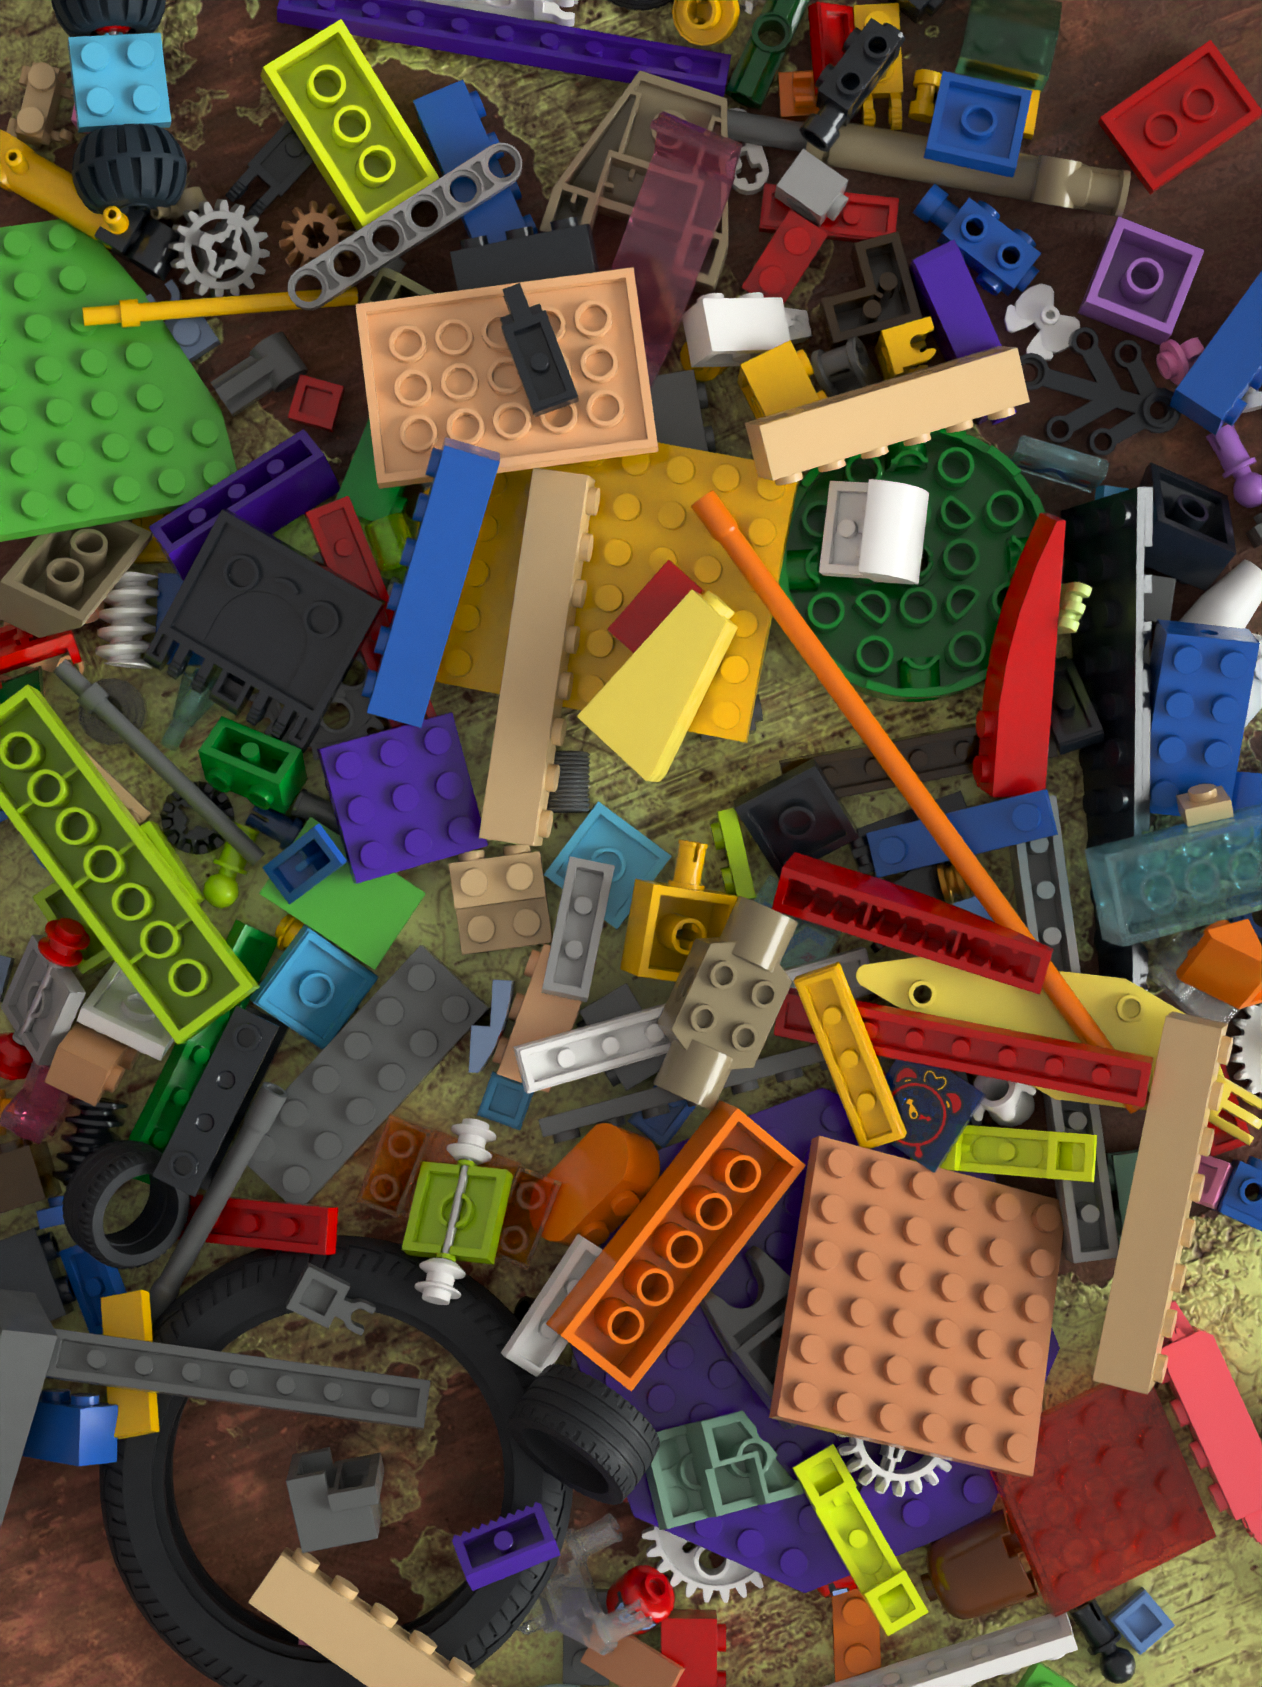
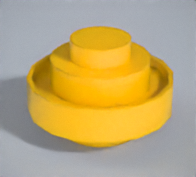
(705, 20)

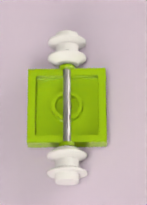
(457, 1212)

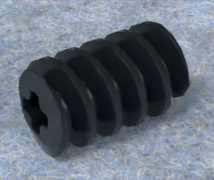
(91, 1132)

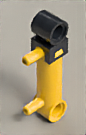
(51, 188)

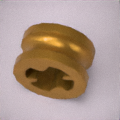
(952, 883)

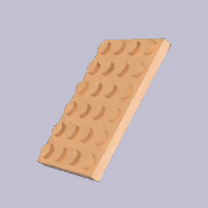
(446, 371)

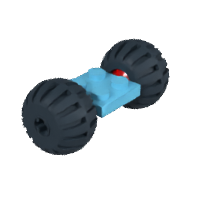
(123, 104)

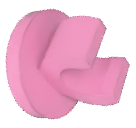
(1176, 359)

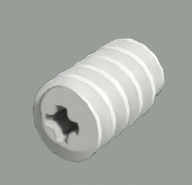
(127, 621)

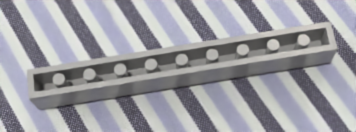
(1047, 912)

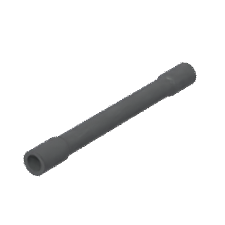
(256, 1123)

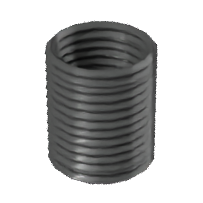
(573, 783)

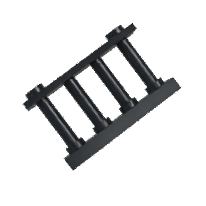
(221, 1100)

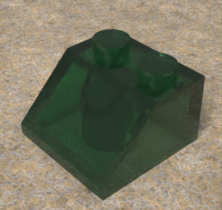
(1010, 41)

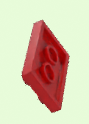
(1180, 117)

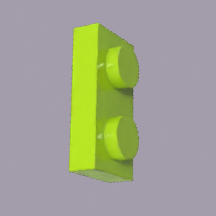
(728, 836)

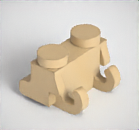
(41, 105)

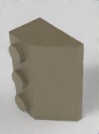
(68, 576)

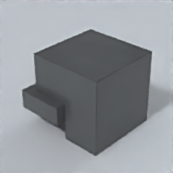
(335, 1501)

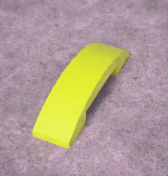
(1024, 1153)
(859, 1540)

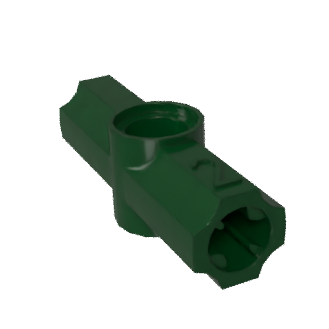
(761, 62)

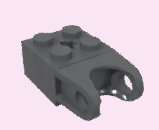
(754, 1333)

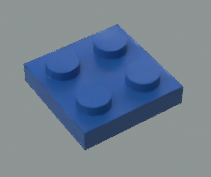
(977, 124)

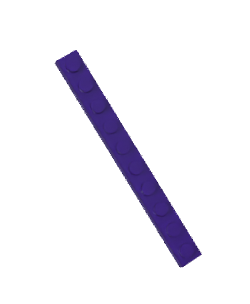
(513, 40)

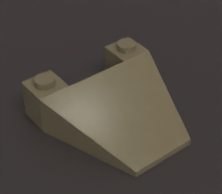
(617, 156)

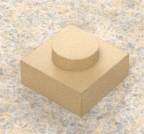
(1204, 804)

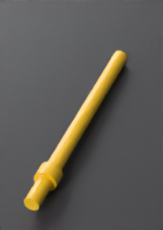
(131, 312)

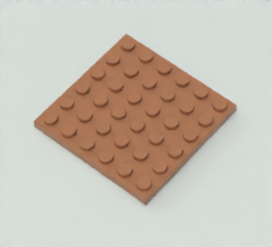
(919, 1309)

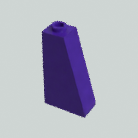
(954, 304)

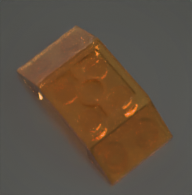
(396, 1169)

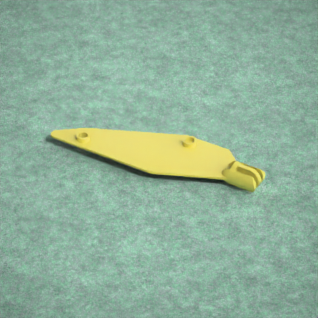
(1121, 1009)

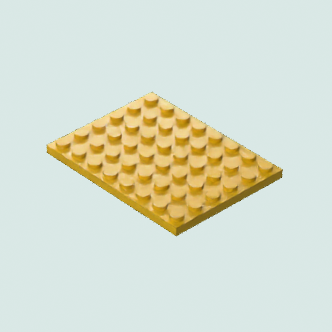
(637, 528)

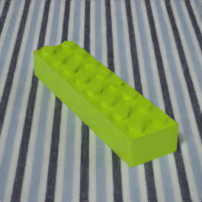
(114, 872)

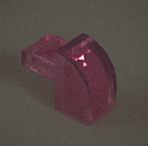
(37, 1107)

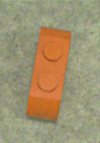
(601, 1184)

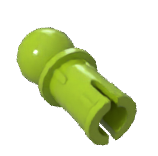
(222, 888)

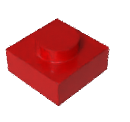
(316, 403)

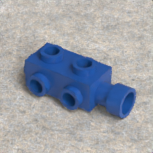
(983, 251)

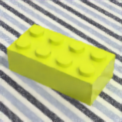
(348, 124)

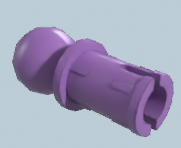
(1236, 462)

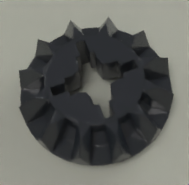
(175, 822)

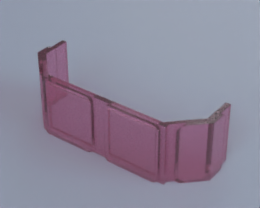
(675, 225)

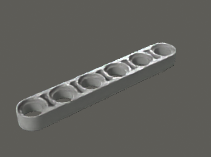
(409, 233)

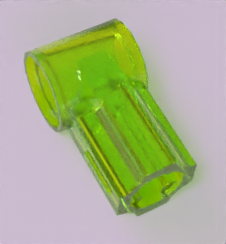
(388, 540)

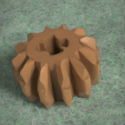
(315, 222)

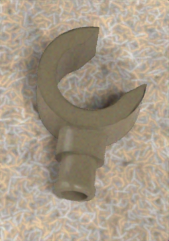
(188, 201)

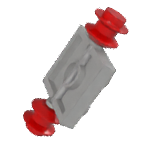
(42, 998)

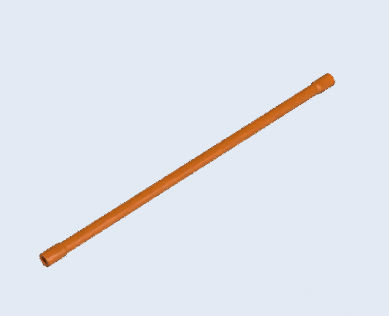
(726, 531)

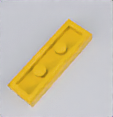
(130, 1317)

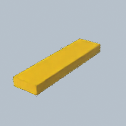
(850, 1056)

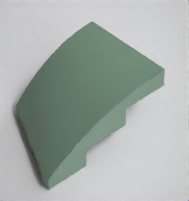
(714, 1471)

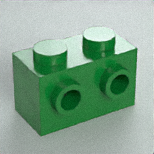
(252, 765)

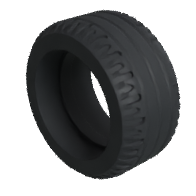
(92, 1189)

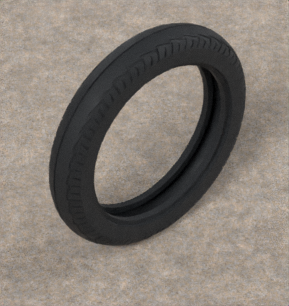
(141, 1507)

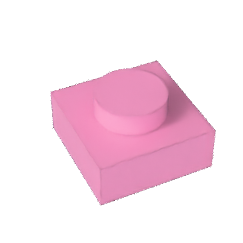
(1216, 1178)

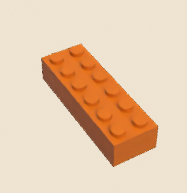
(676, 1244)

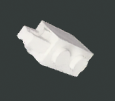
(740, 328)

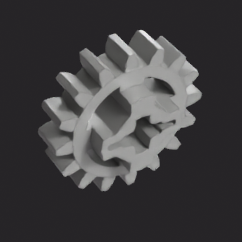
(228, 234)

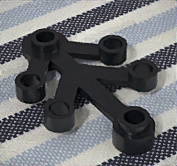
(1104, 394)

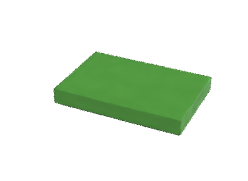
(354, 916)

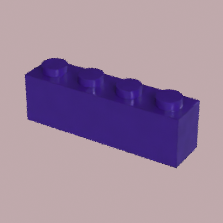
(264, 492)

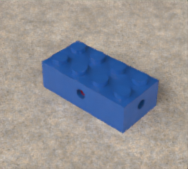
(1197, 707)

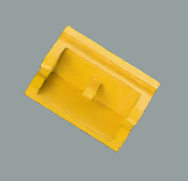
(901, 346)

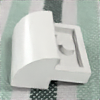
(874, 531)

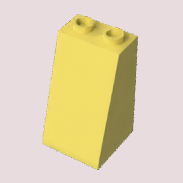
(661, 686)

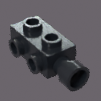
(850, 82)

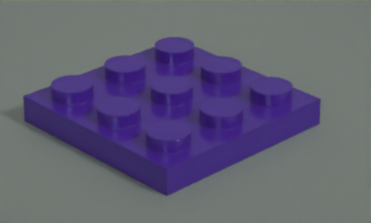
(402, 797)

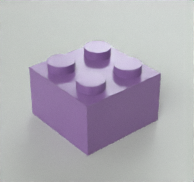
(1141, 281)

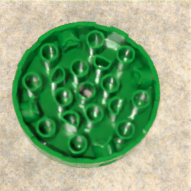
(930, 635)

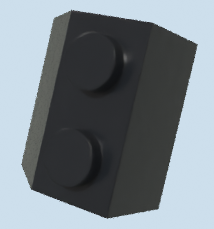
(1190, 528)

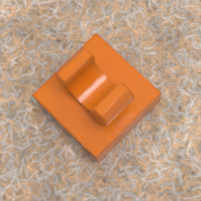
(796, 95)

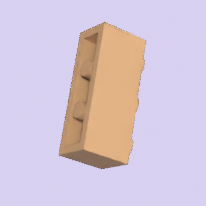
(535, 1016)

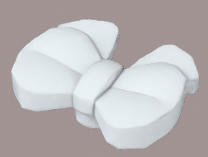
(1037, 307)

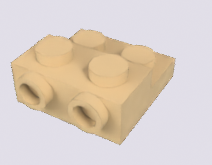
(500, 900)

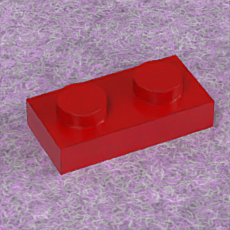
(785, 257)

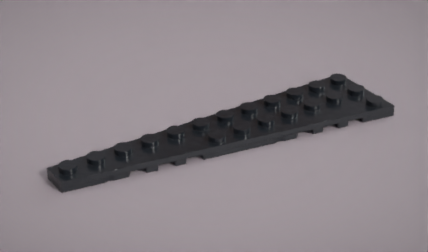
(1107, 553)

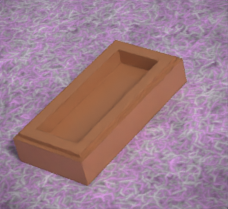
(634, 1665)

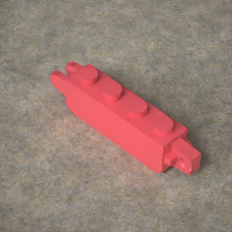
(1217, 1420)

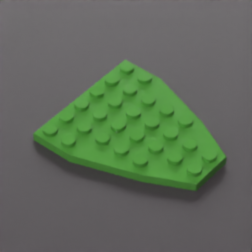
(97, 414)

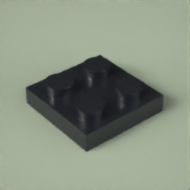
(796, 815)

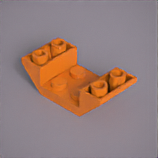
(1226, 964)

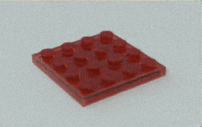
(1103, 1496)

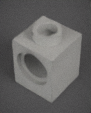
(812, 189)

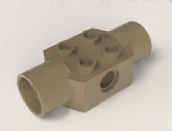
(725, 1002)

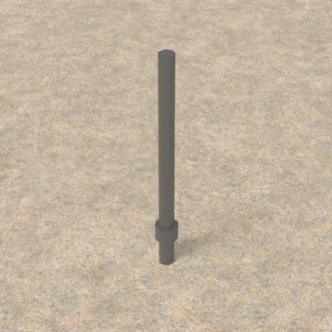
(94, 699)

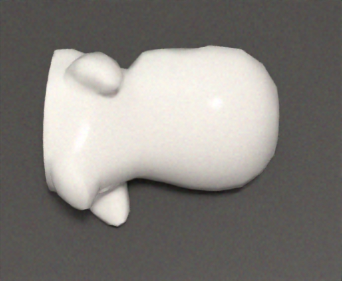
(1005, 1101)

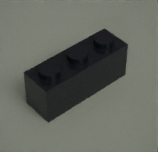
(526, 256)

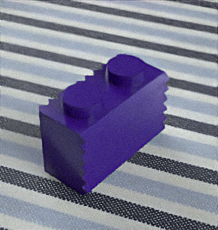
(505, 1546)

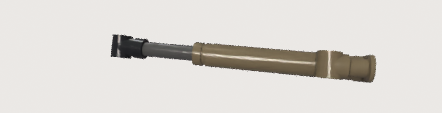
(901, 156)

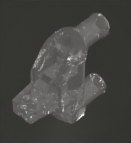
(570, 1598)

